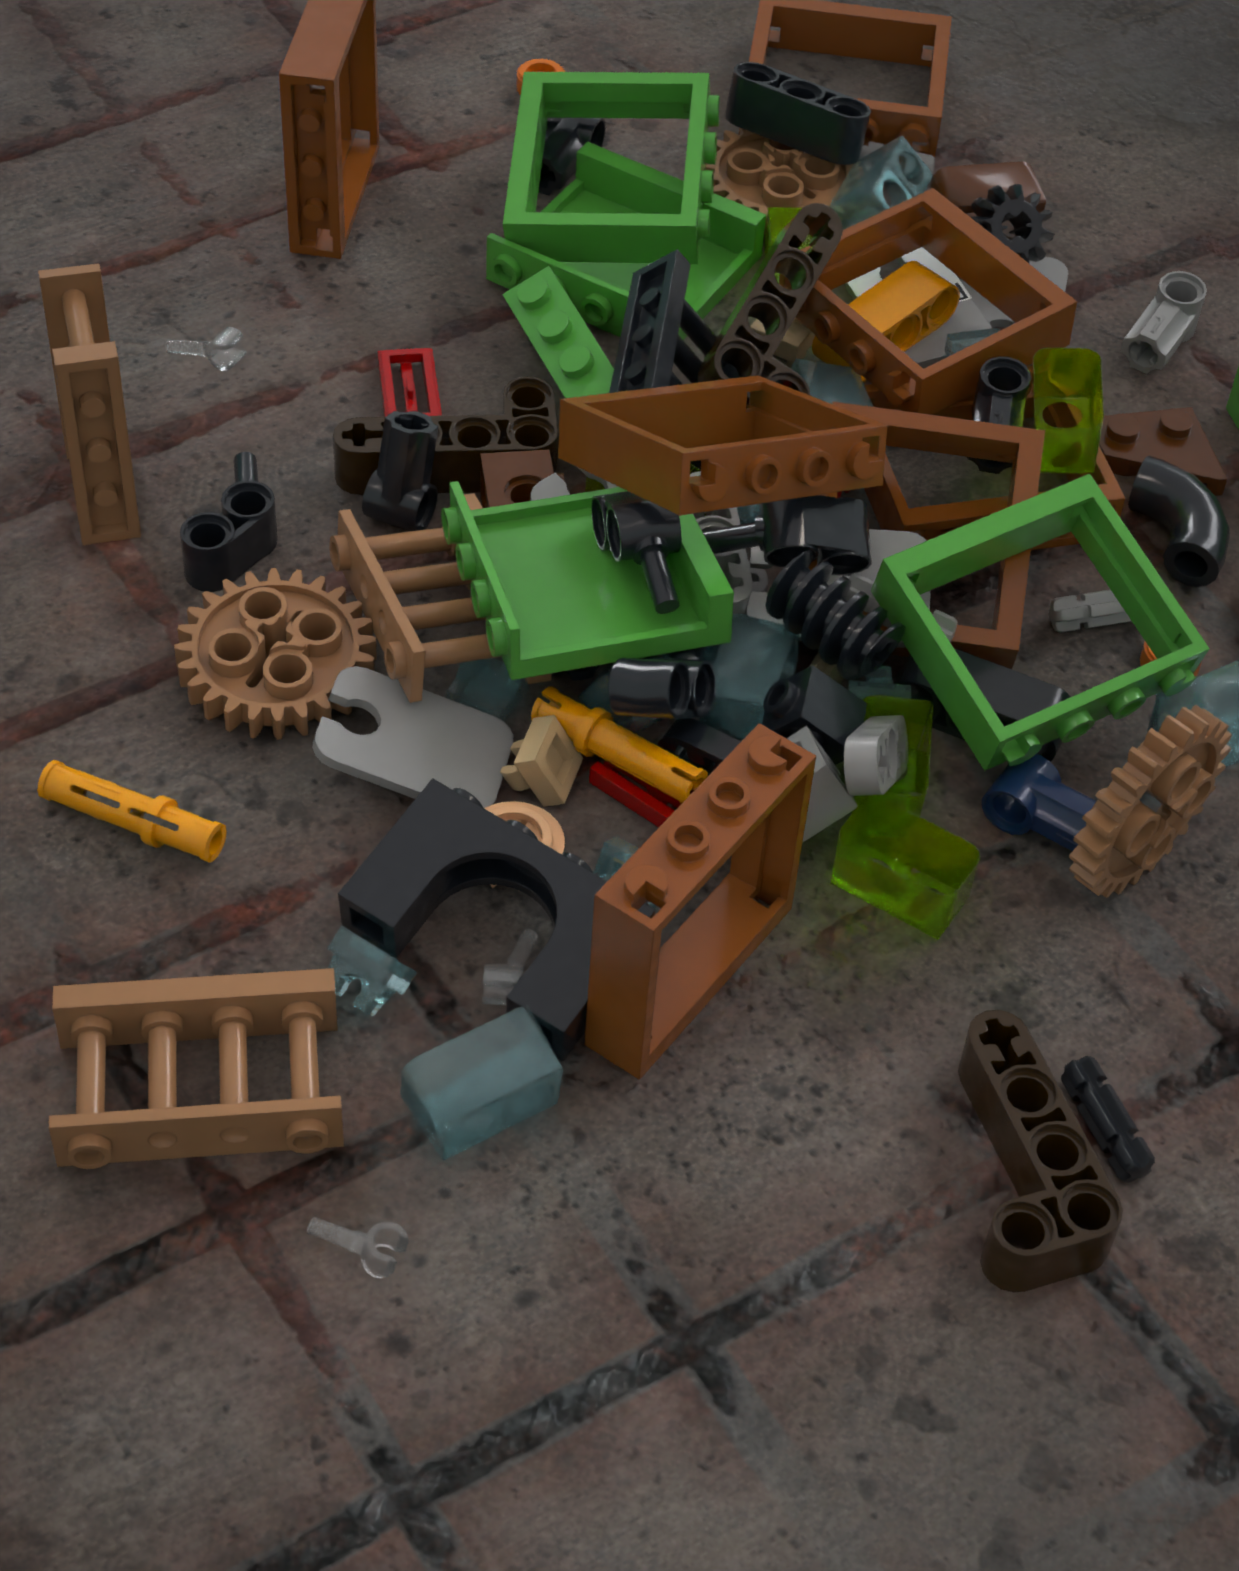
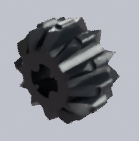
(1023, 216)

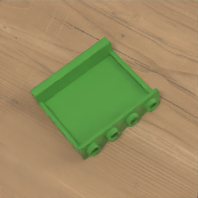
(621, 185)
(564, 601)

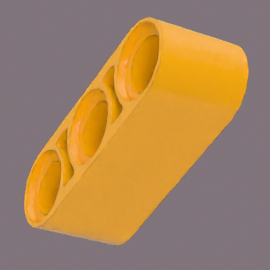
(902, 308)

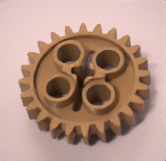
(772, 174)
(271, 651)
(1174, 768)

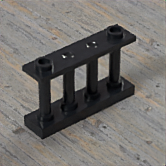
(651, 330)

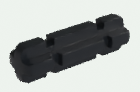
(1107, 1119)

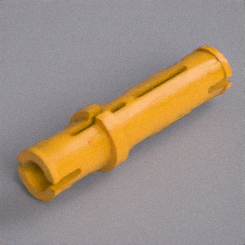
(598, 735)
(194, 834)

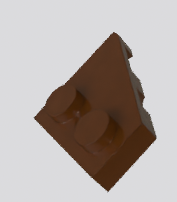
(1163, 434)

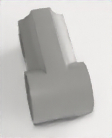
(1165, 322)

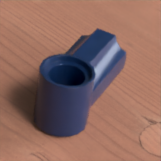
(1036, 800)

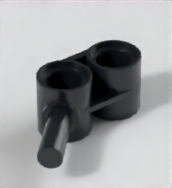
(786, 528)
(642, 533)
(233, 541)
(663, 686)

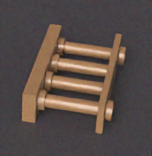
(90, 403)
(396, 625)
(196, 1009)

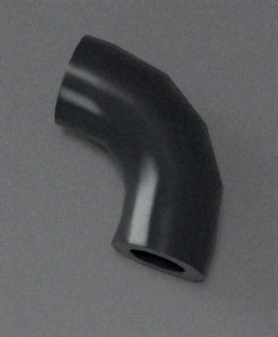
(1191, 516)

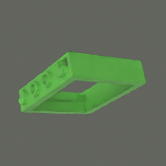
(612, 235)
(1121, 562)

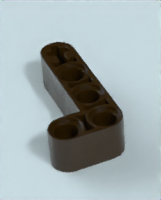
(772, 303)
(526, 425)
(1008, 1072)

